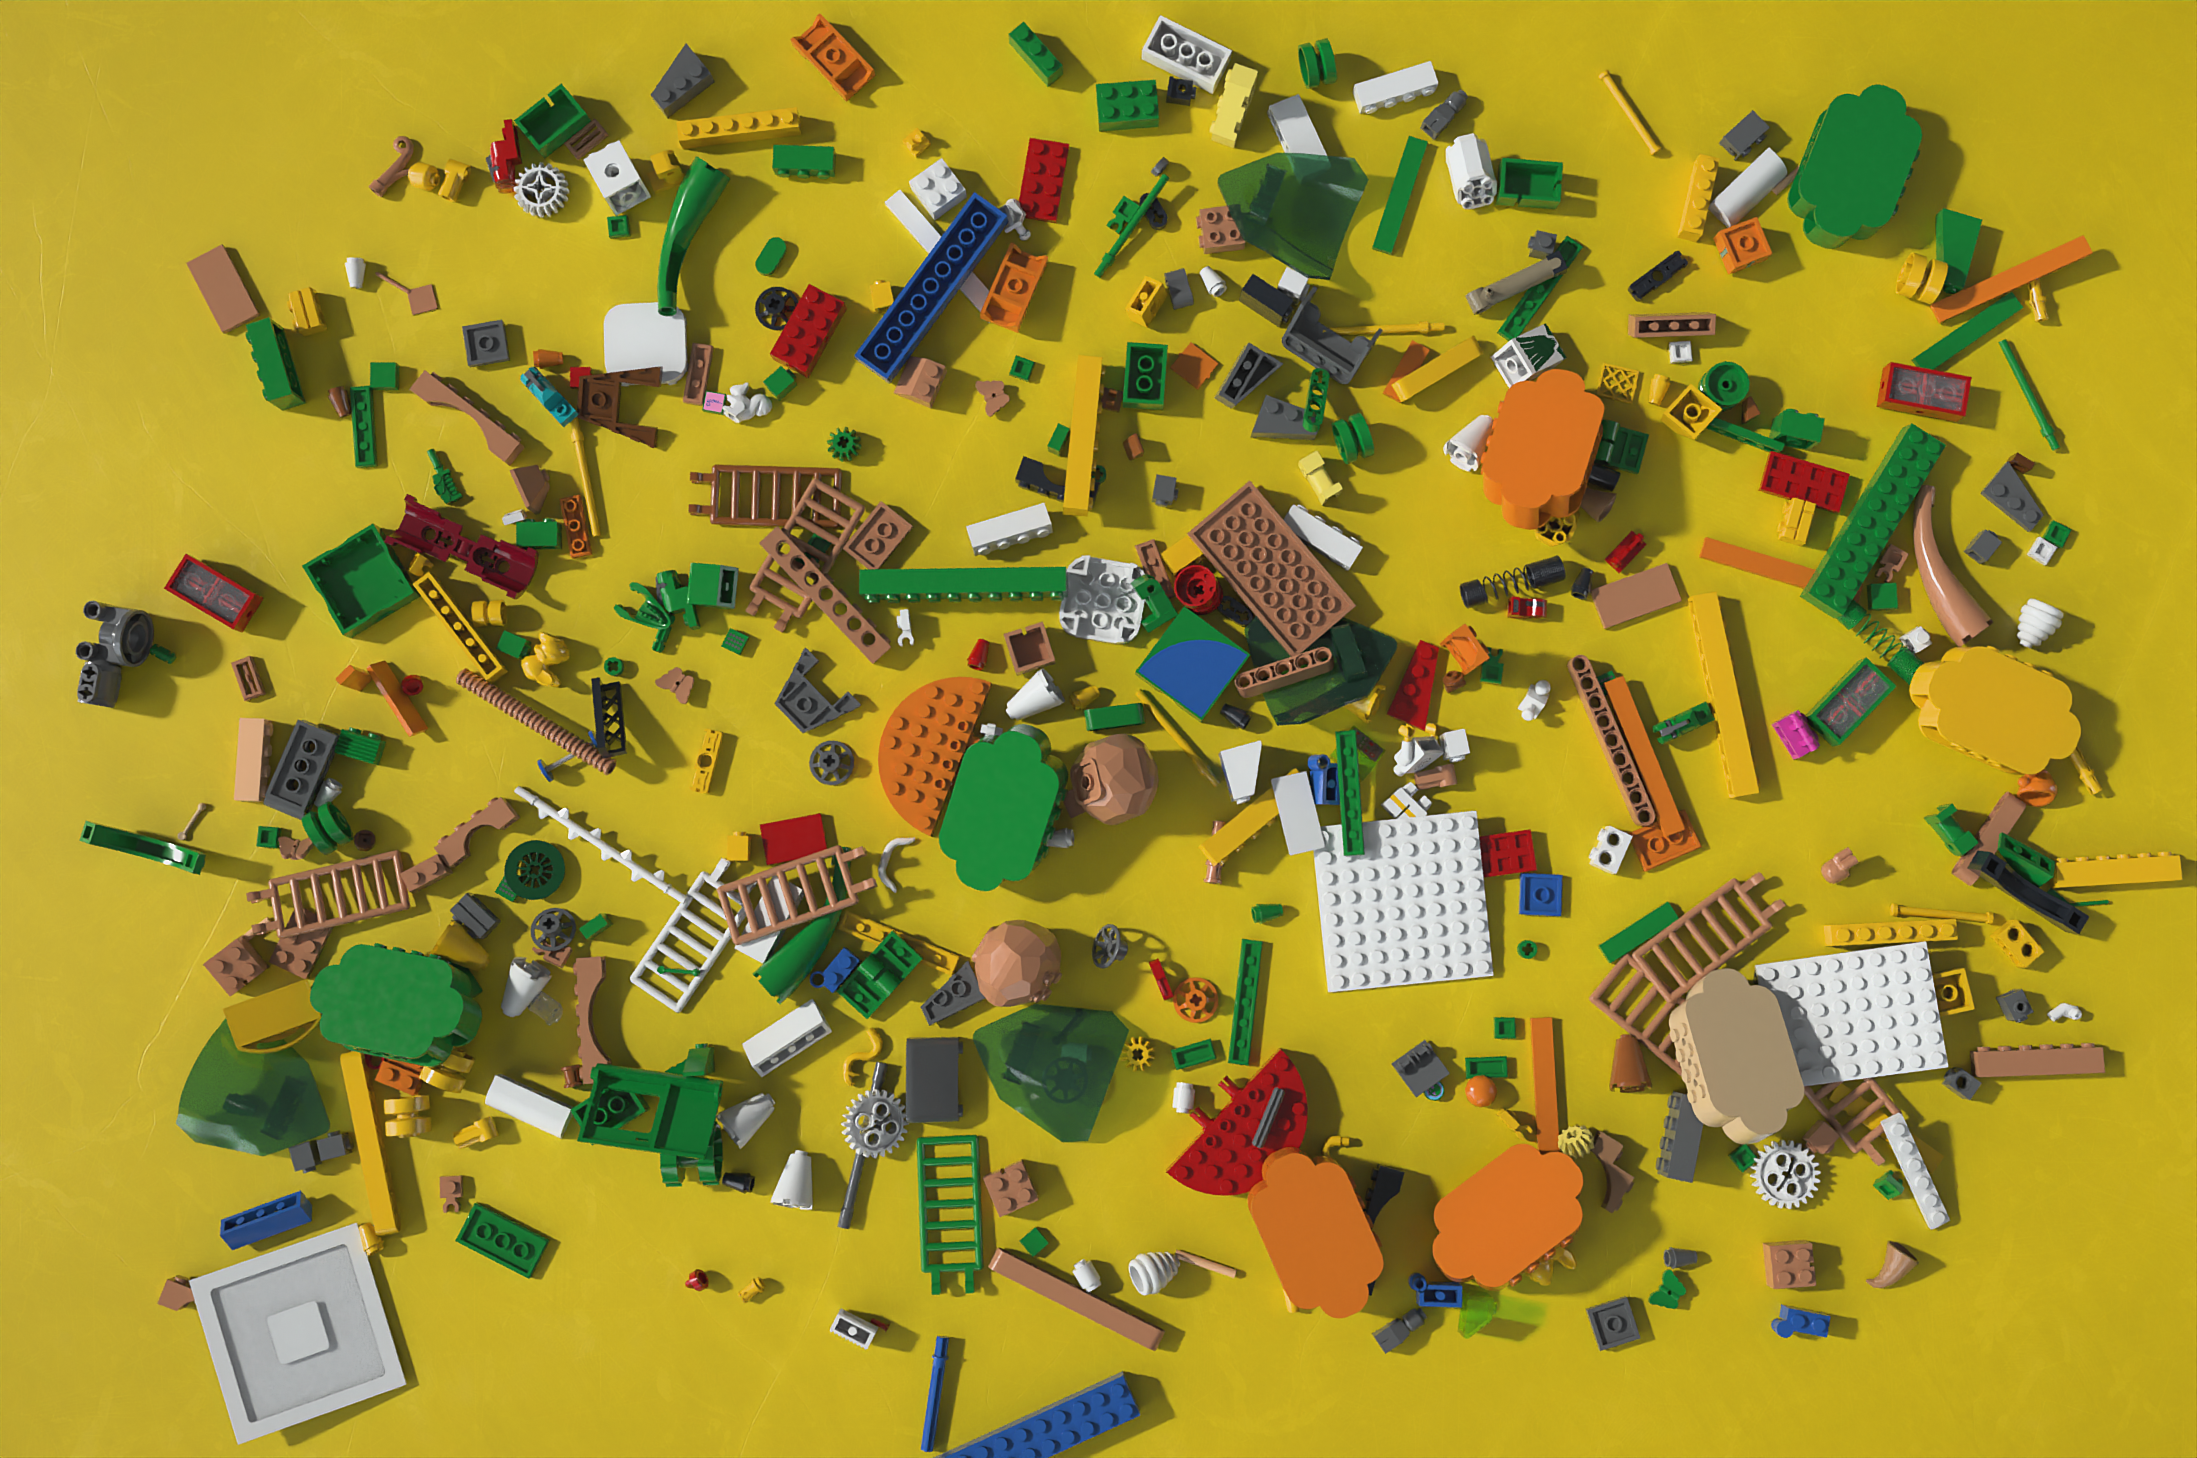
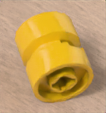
(492, 613)

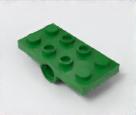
(1621, 447)
(880, 974)

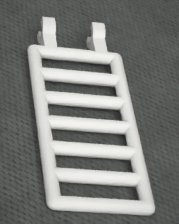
(670, 927)

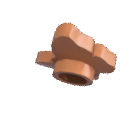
(989, 389)
(670, 680)
(294, 849)

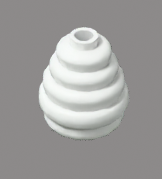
(2037, 622)
(1153, 1271)

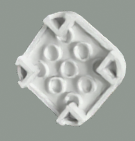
(644, 339)
(1102, 601)

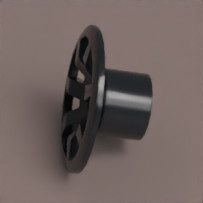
(775, 306)

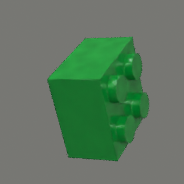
(1797, 429)

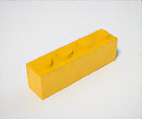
(1698, 198)

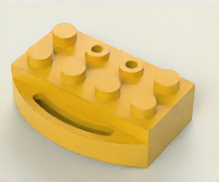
(272, 1018)

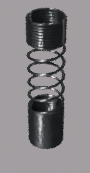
(1538, 573)

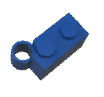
(1324, 780)
(838, 970)

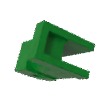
(1157, 601)
(1950, 831)

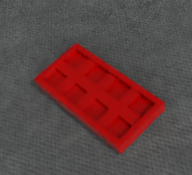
(1043, 179)
(1804, 480)
(1507, 853)

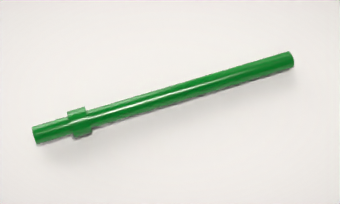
(1109, 258)
(2046, 429)

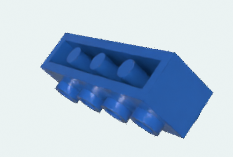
(266, 1220)

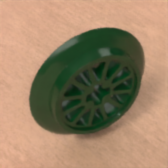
(518, 855)

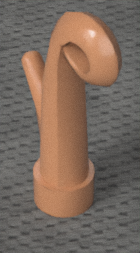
(395, 171)

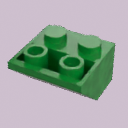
(712, 585)

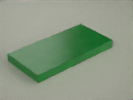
(502, 1240)

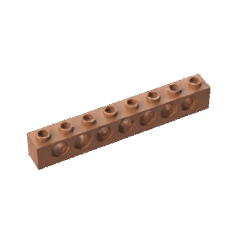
(782, 536)

